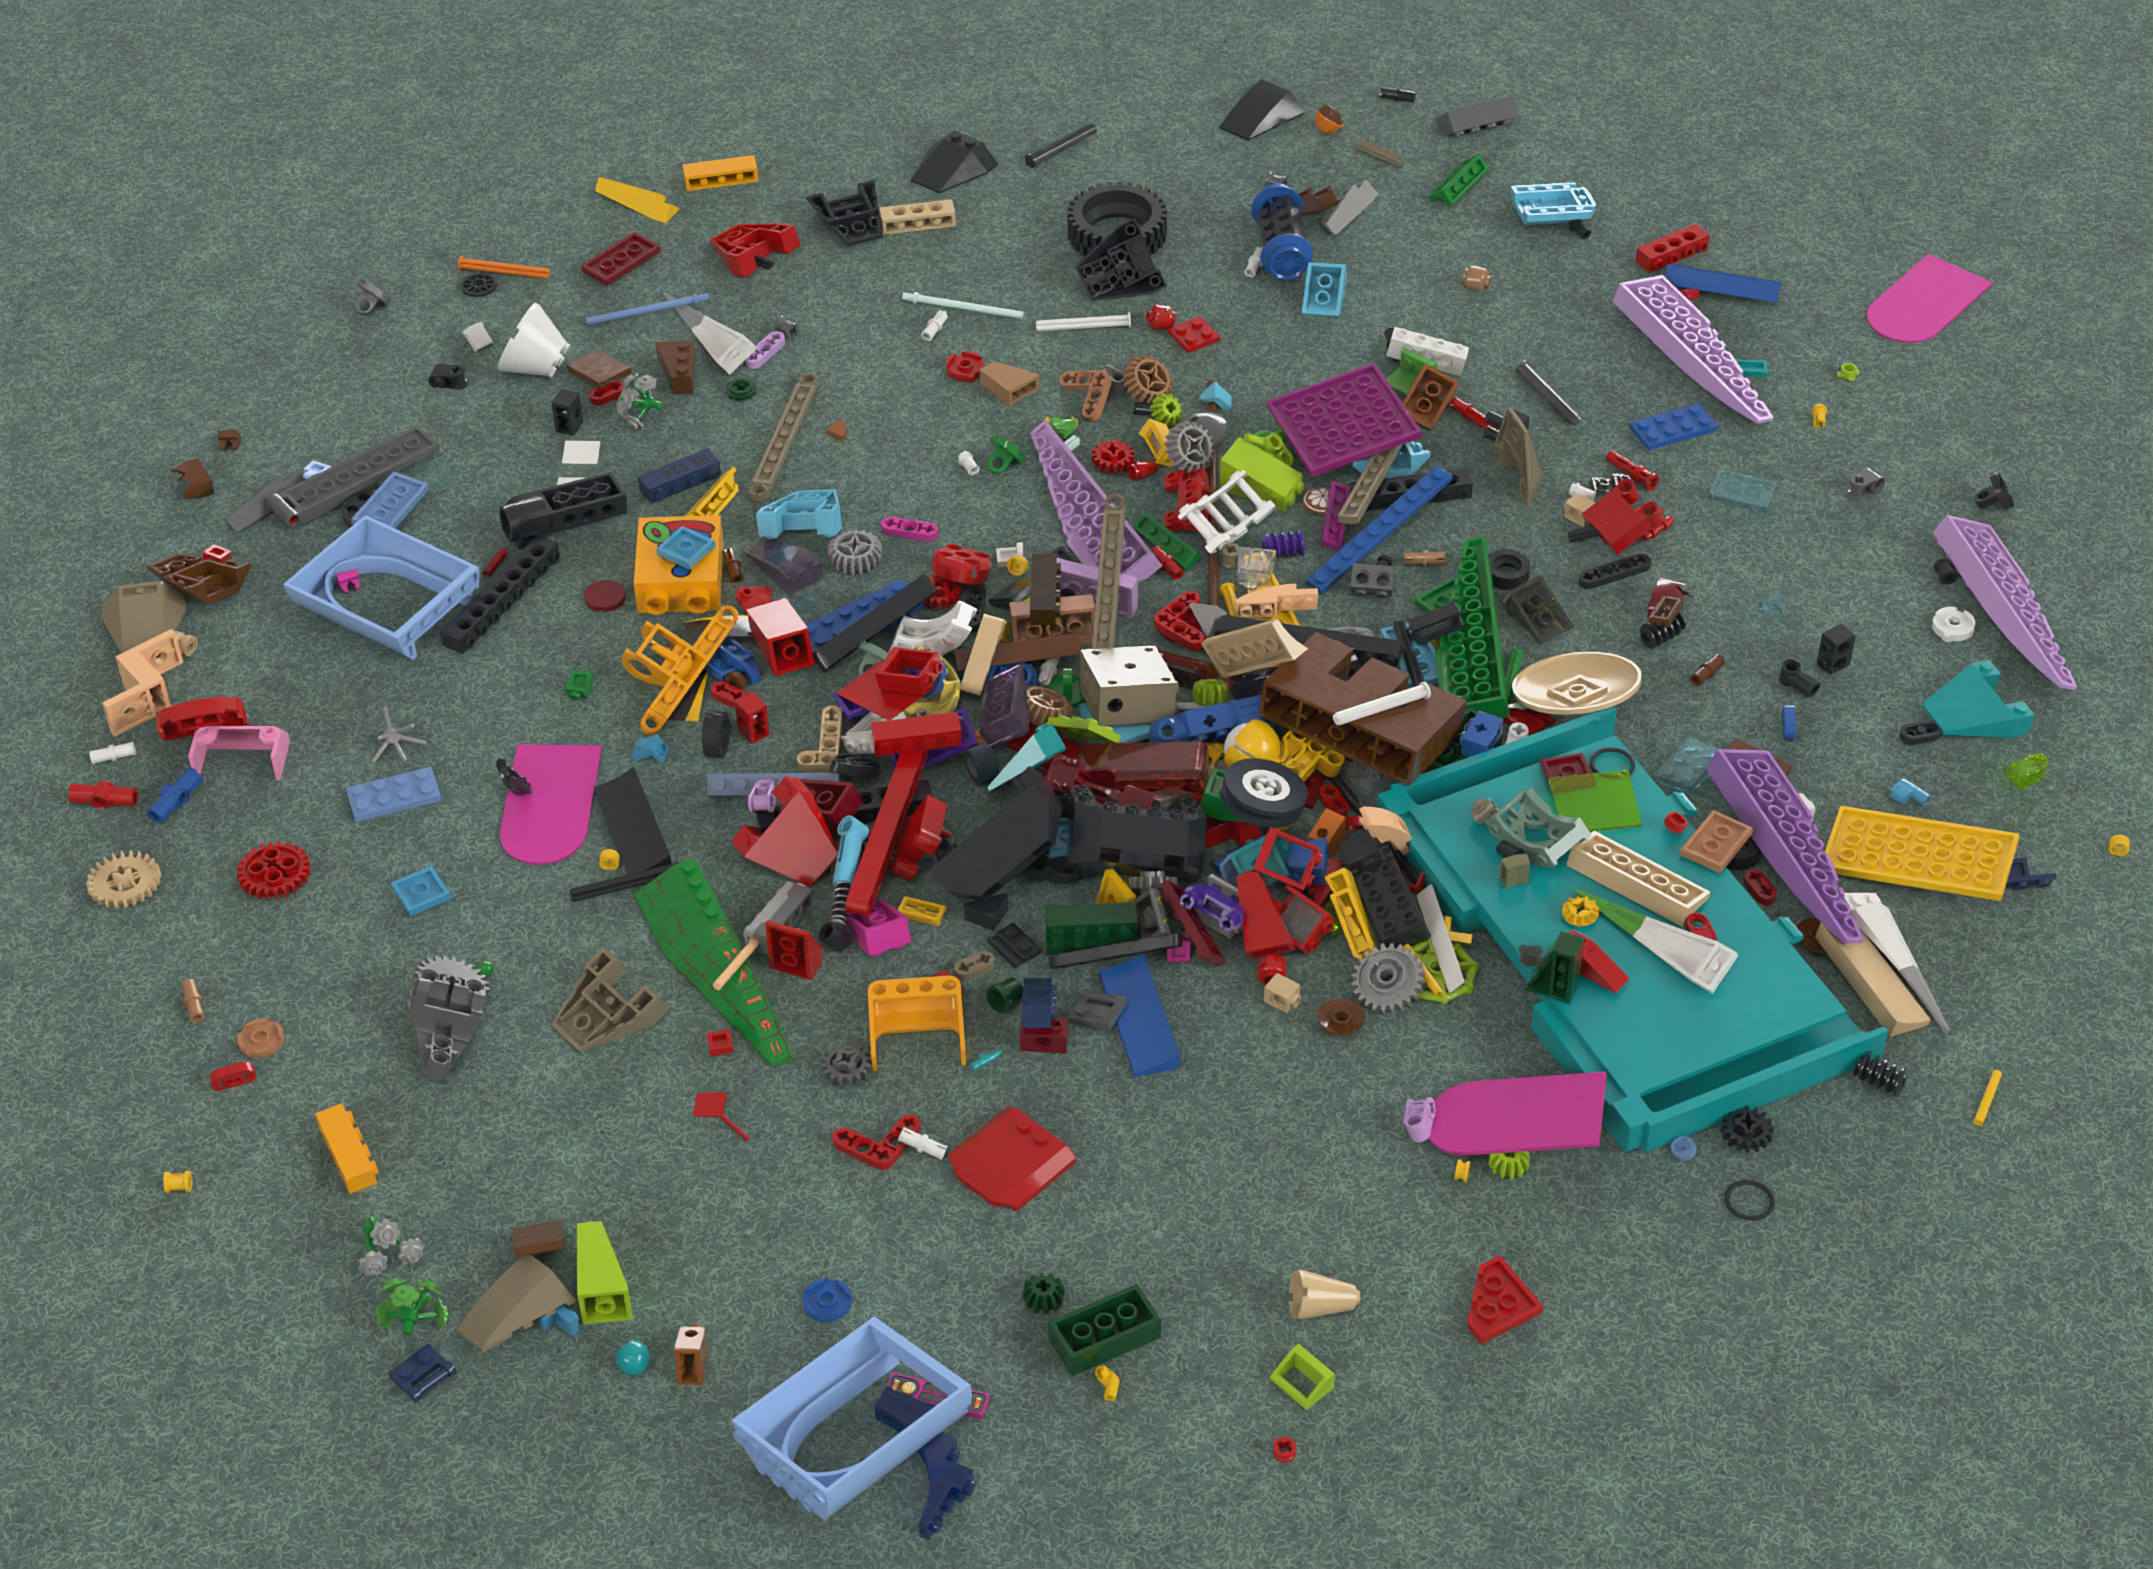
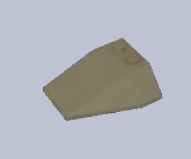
(1515, 447)

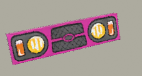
(929, 1393)

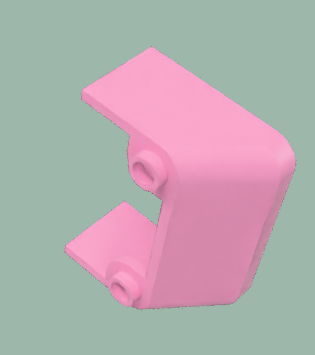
(240, 739)

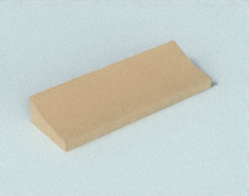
(1252, 648)
(1637, 878)
(1874, 982)

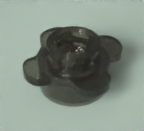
(1530, 955)

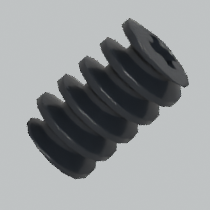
(1654, 635)
(1881, 1073)

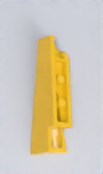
(641, 200)
(716, 497)
(1351, 912)

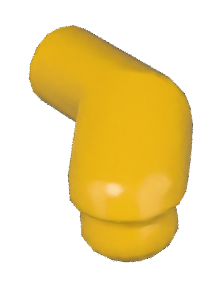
(1109, 1381)

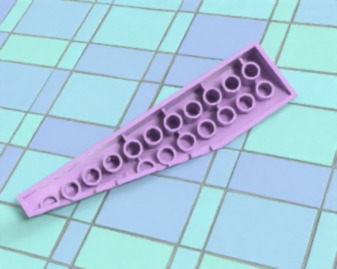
(1689, 342)
(1082, 506)
(2003, 592)

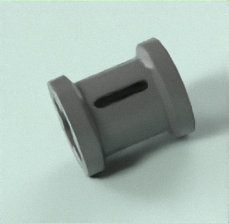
(1271, 179)
(786, 327)

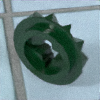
(743, 384)

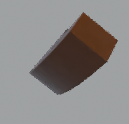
(1317, 201)

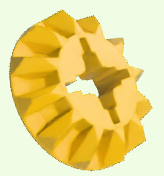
(1583, 918)

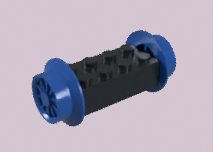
(1282, 231)

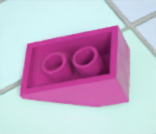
(881, 930)

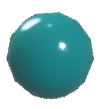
(633, 1358)

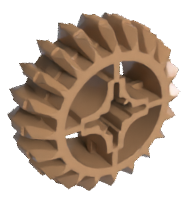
(1147, 379)
(1045, 704)

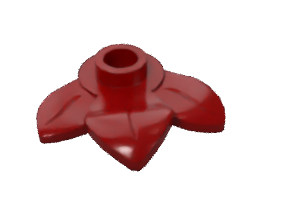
(753, 596)

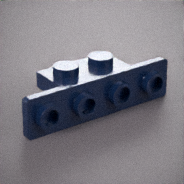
(2021, 878)

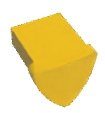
(1456, 937)

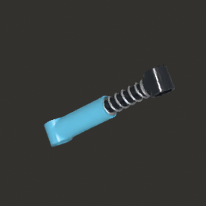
(852, 834)

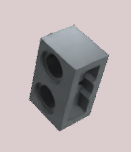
(1373, 574)

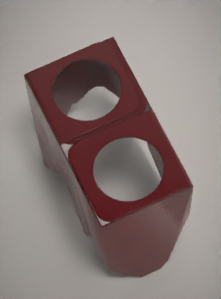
(1665, 588)

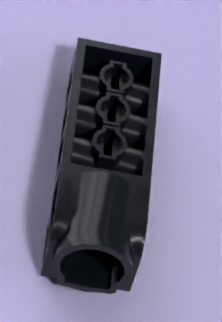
(562, 508)
(1384, 890)

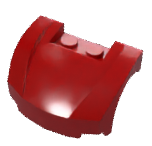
(185, 718)

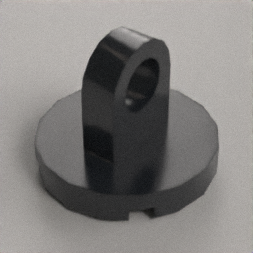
(1994, 493)

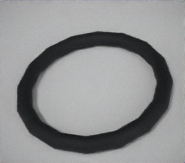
(1611, 749)
(1748, 1217)

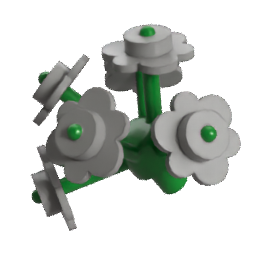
(640, 395)

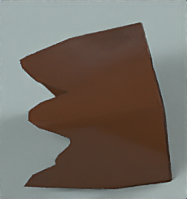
(200, 483)

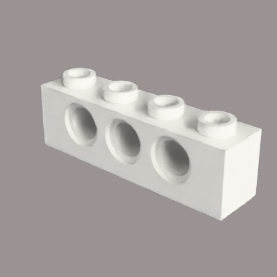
(1448, 355)

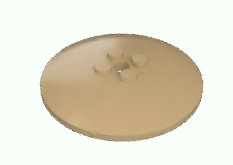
(1577, 683)

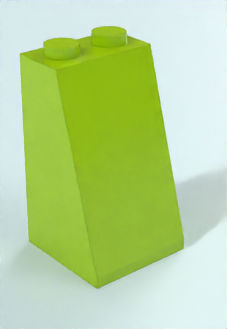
(1265, 474)
(600, 1282)

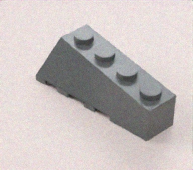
(1478, 116)

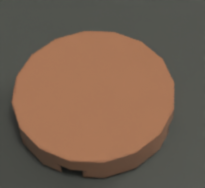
(260, 1038)

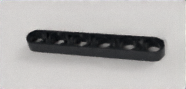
(1115, 951)

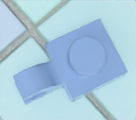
(314, 468)

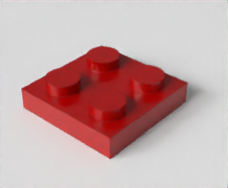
(1194, 334)

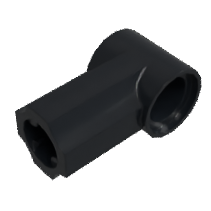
(1793, 676)

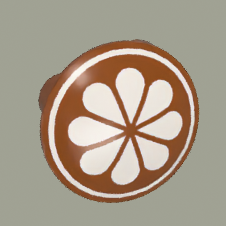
(1316, 499)

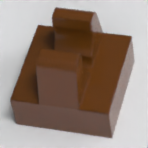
(229, 437)

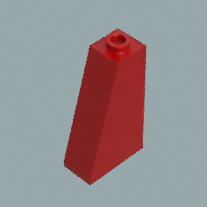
(1262, 924)

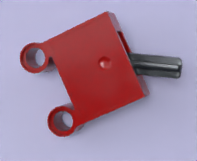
(1616, 520)

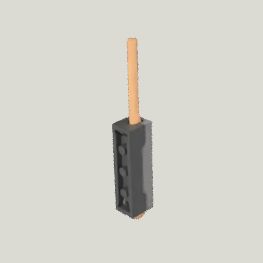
(785, 908)

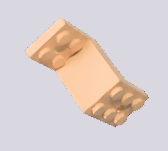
(144, 684)

